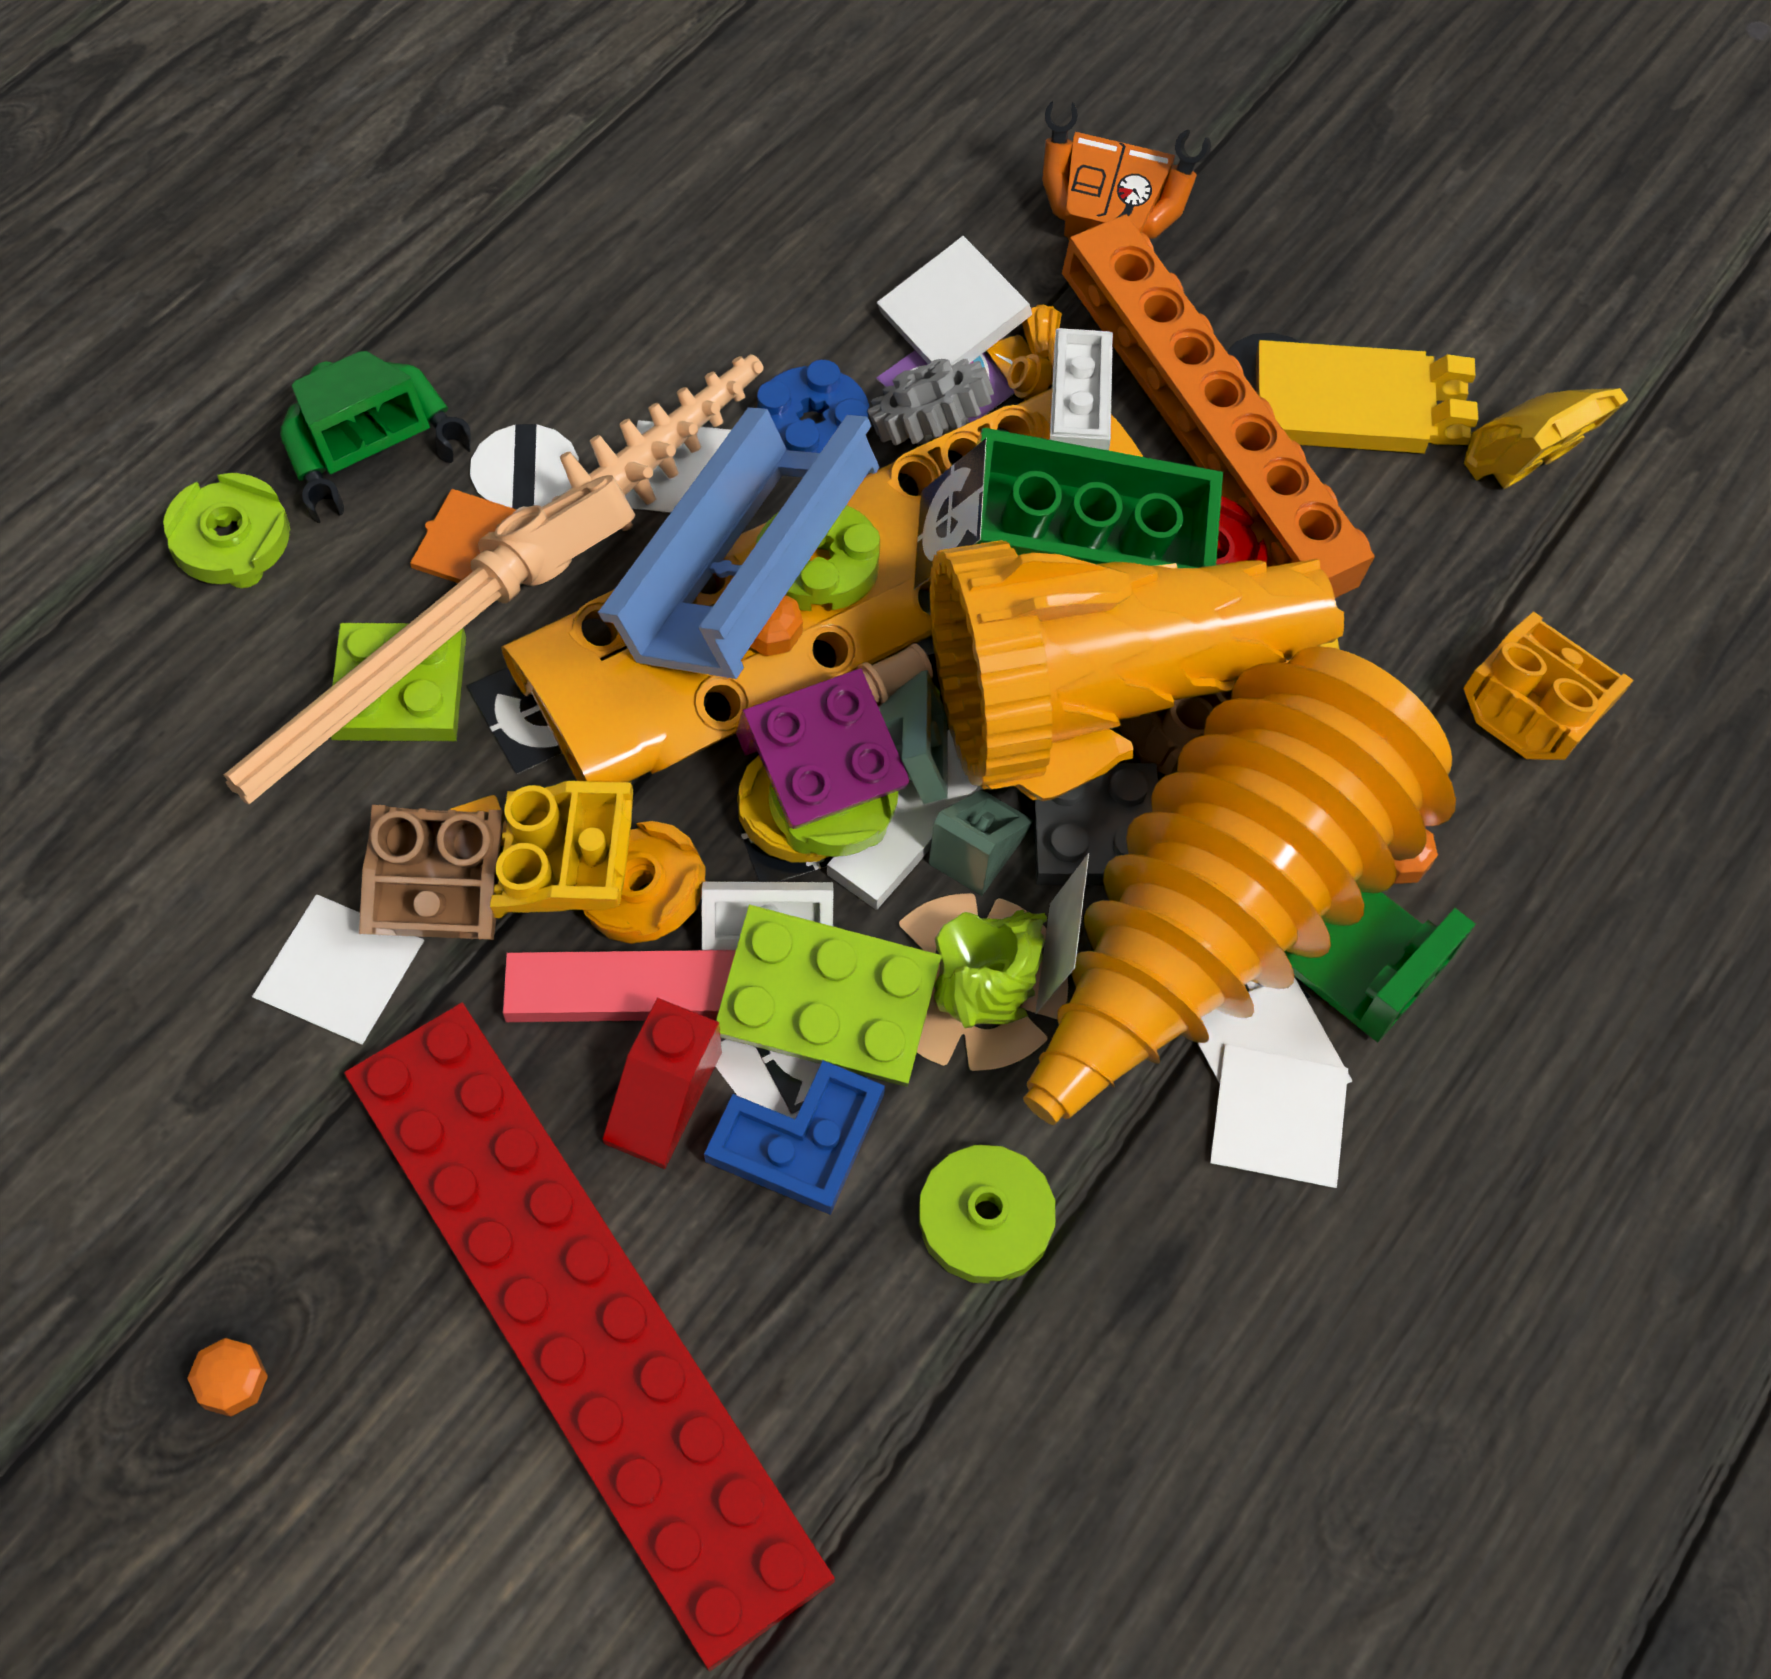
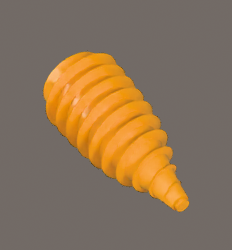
(1247, 854)

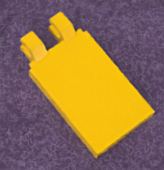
(1366, 396)

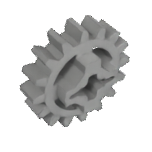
(930, 401)

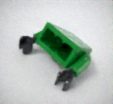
(357, 411)

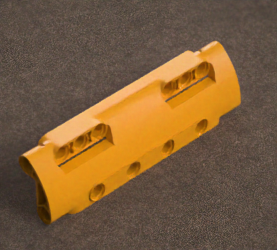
(640, 718)

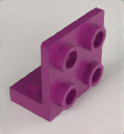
(824, 748)

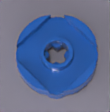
(810, 389)

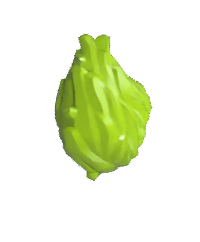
(988, 966)

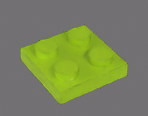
(420, 704)

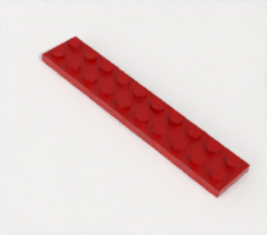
(591, 1337)

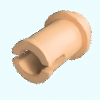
(893, 672)

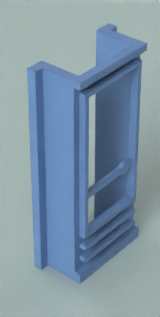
(657, 593)

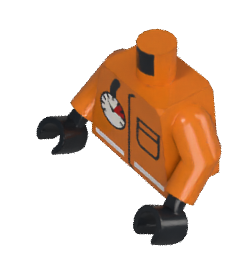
(1106, 179)

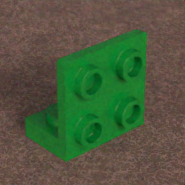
(1381, 962)

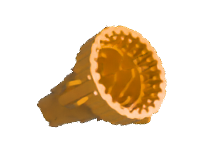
(1060, 649)

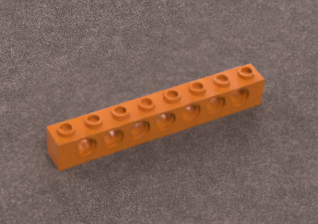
(1211, 402)

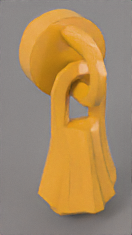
(1034, 373)

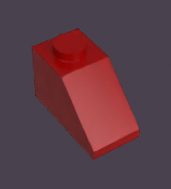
(662, 1082)

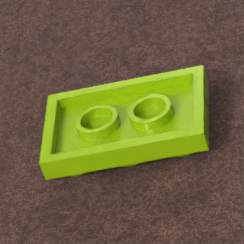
(827, 995)

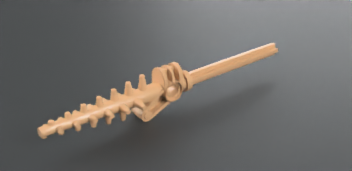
(524, 549)

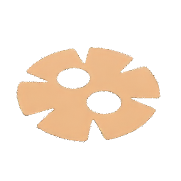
(941, 1032)

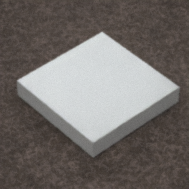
(954, 306)

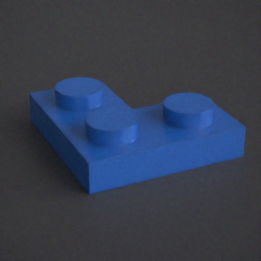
(802, 1155)

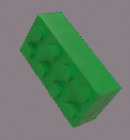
(1097, 503)

